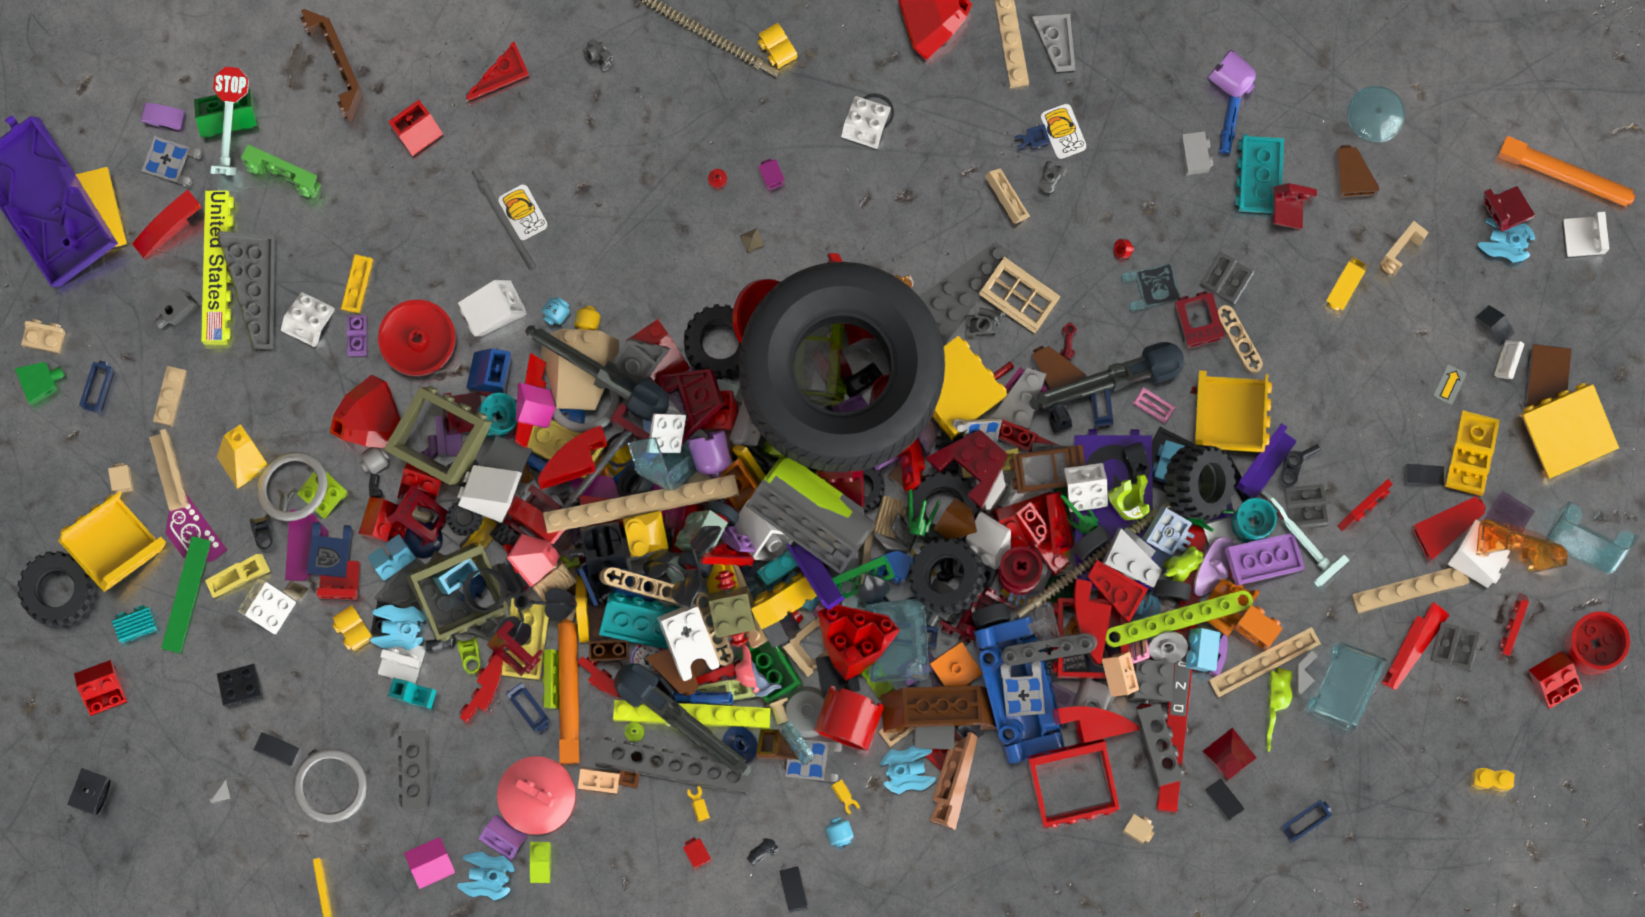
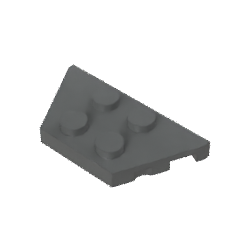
(639, 359)

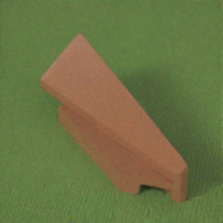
(953, 782)

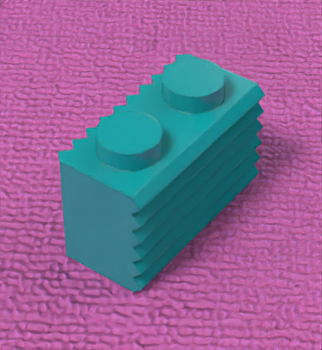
(777, 569)
(134, 624)

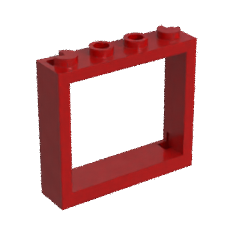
(1058, 664)
(1067, 752)

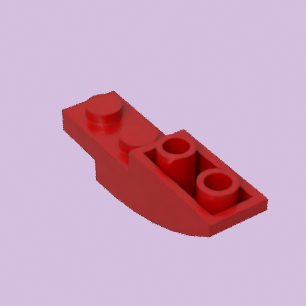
(1019, 437)
(912, 465)
(1039, 538)
(599, 679)
(489, 680)

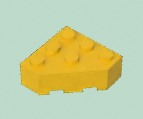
(774, 605)

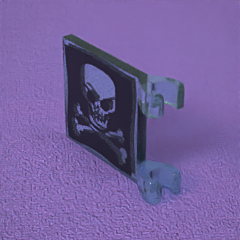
(1155, 284)

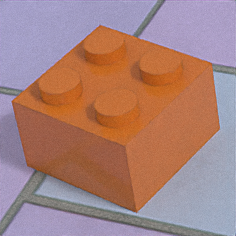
(1258, 627)

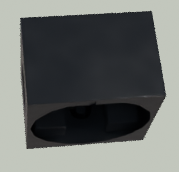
(601, 547)
(90, 792)

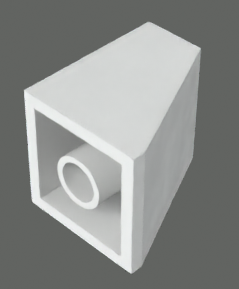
(492, 307)
(489, 491)
(765, 538)
(1481, 569)

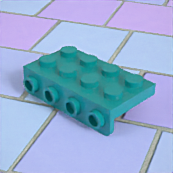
(1259, 171)
(634, 620)

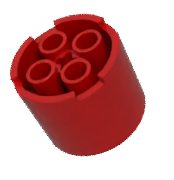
(1610, 637)
(848, 718)

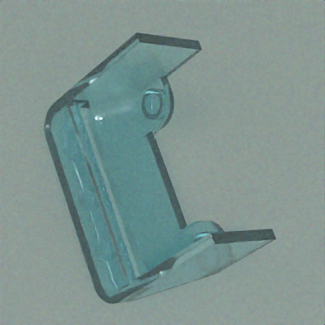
(663, 470)

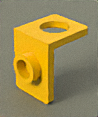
(621, 456)

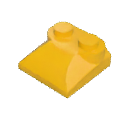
(645, 533)

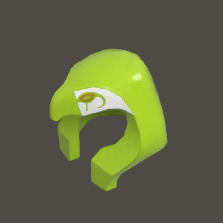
(1129, 499)

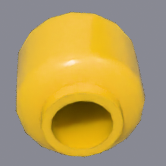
(587, 318)

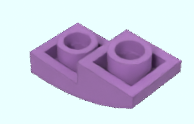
(162, 115)
(357, 335)
(736, 541)
(1222, 651)

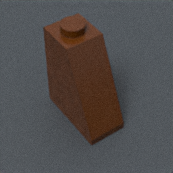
(1353, 173)
(1057, 368)
(665, 666)

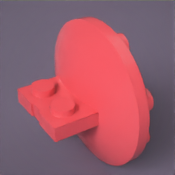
(536, 795)

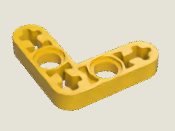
(581, 610)

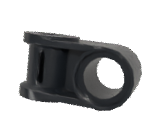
(1059, 417)
(1136, 457)
(262, 530)
(600, 588)

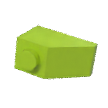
(540, 862)

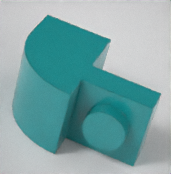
(411, 693)

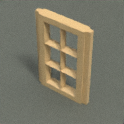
(1009, 309)

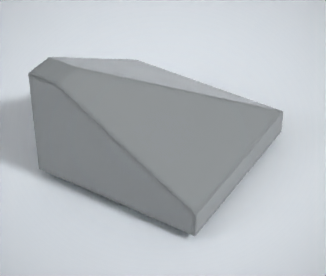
(218, 791)

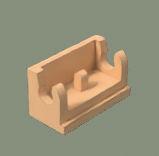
(1120, 674)
(599, 779)

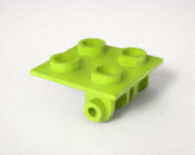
(333, 494)

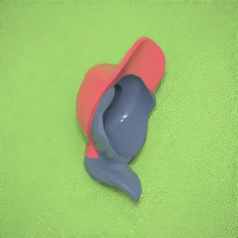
(750, 677)

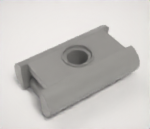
(1091, 692)

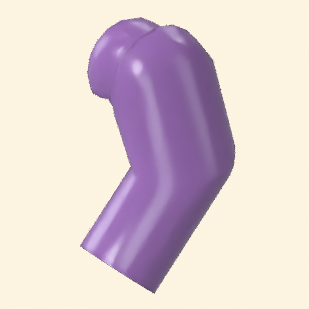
(432, 450)

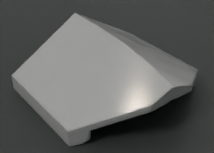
(887, 546)

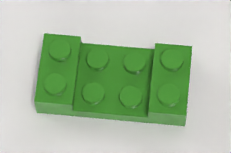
(258, 161)

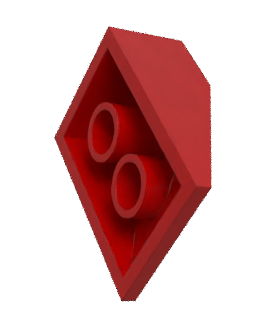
(673, 361)
(1008, 519)

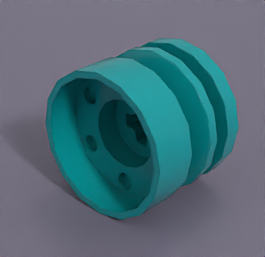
(504, 408)
(1264, 519)

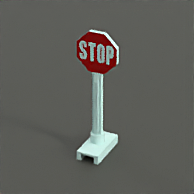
(230, 86)
(1329, 568)

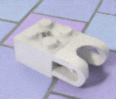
(691, 644)

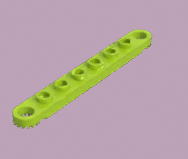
(1178, 618)

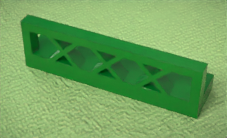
(857, 572)

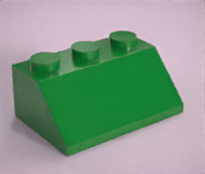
(210, 114)
(775, 669)

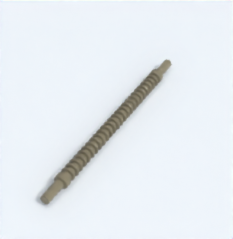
(757, 62)
(1036, 601)

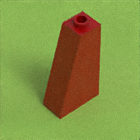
(1445, 527)

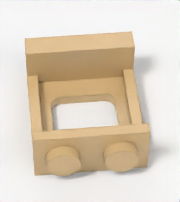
(1415, 234)
(798, 654)

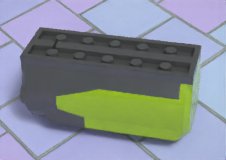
(811, 513)

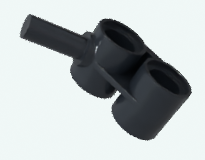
(1294, 470)

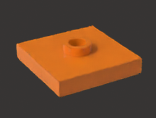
(956, 666)

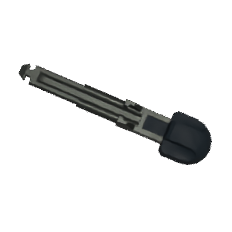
(1158, 362)
(643, 397)
(638, 686)

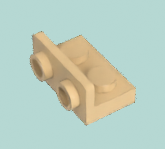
(42, 336)

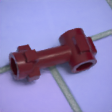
(1069, 330)

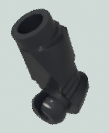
(947, 571)
(436, 645)
(762, 850)

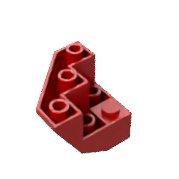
(932, 22)
(366, 414)
(855, 637)

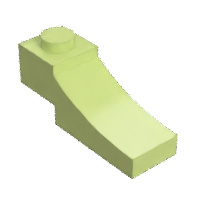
(738, 690)

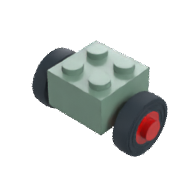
(714, 515)

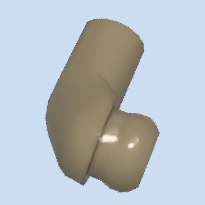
(421, 516)

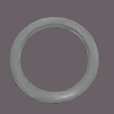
(578, 427)
(270, 468)
(353, 806)

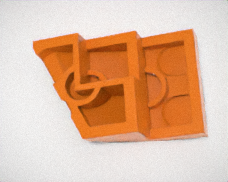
(1227, 623)

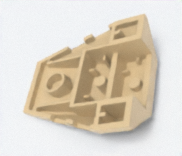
(569, 384)

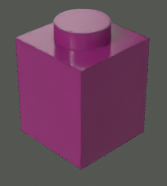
(771, 174)

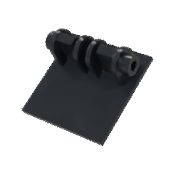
(831, 677)
(239, 685)

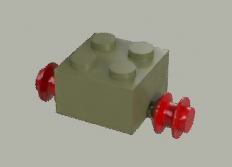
(731, 610)

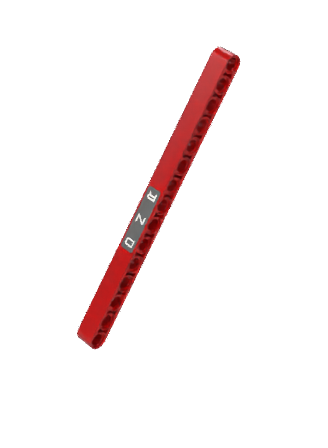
(1178, 707)

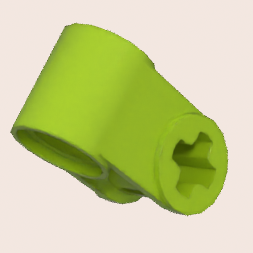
(469, 652)

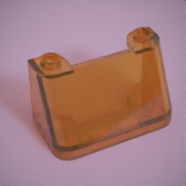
(1537, 548)

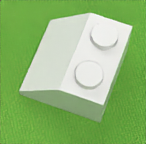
(990, 540)

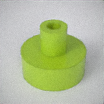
(634, 737)

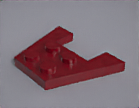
(699, 395)
(979, 457)

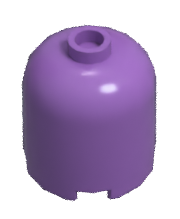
(1234, 75)
(711, 455)

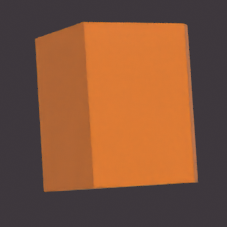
(745, 483)

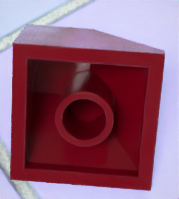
(1229, 754)

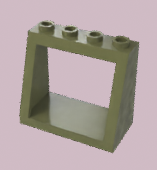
(468, 452)
(461, 625)

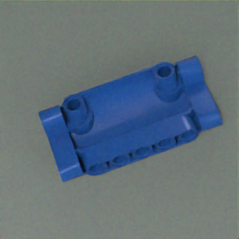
(1036, 731)

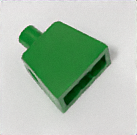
(38, 380)

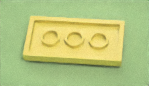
(549, 440)
(539, 622)

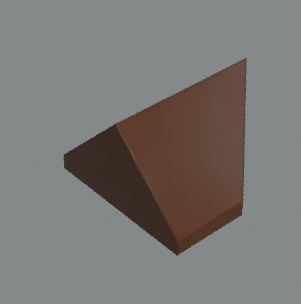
(956, 521)
(773, 746)

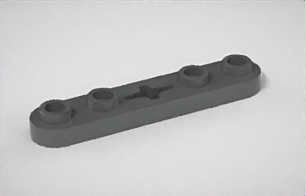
(1067, 645)

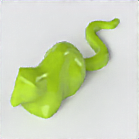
(1278, 697)

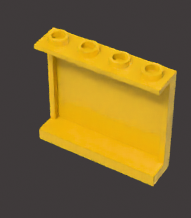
(967, 387)
(1233, 413)
(1569, 429)
(109, 542)

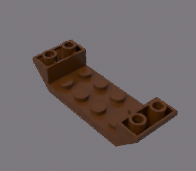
(319, 24)
(603, 647)
(937, 708)

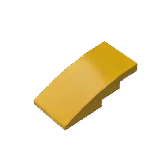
(102, 194)
(1472, 453)

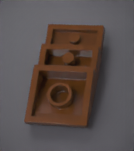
(1547, 373)

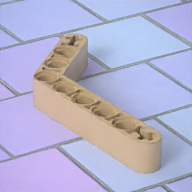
(656, 593)

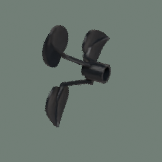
(874, 590)
(684, 591)
(558, 604)

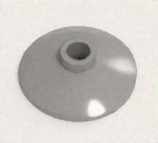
(1168, 647)

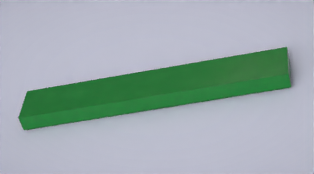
(186, 594)

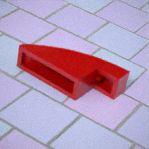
(166, 224)
(573, 459)
(531, 519)
(1091, 617)
(1093, 722)

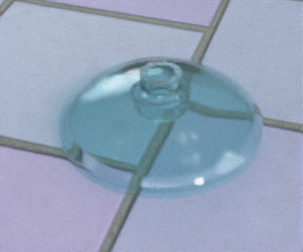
(1373, 125)

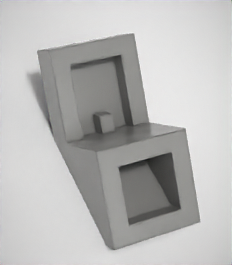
(1303, 679)

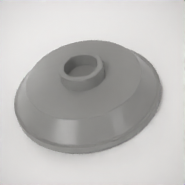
(803, 709)

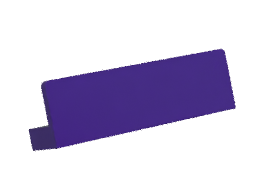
(1266, 463)
(817, 576)

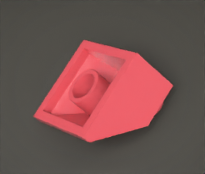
(533, 558)

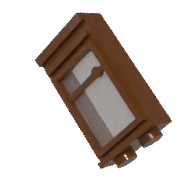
(1044, 468)

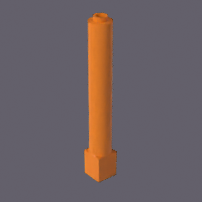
(1519, 153)
(568, 693)

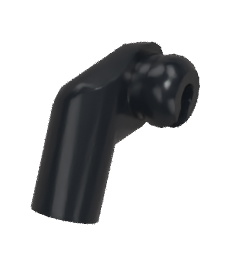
(373, 486)

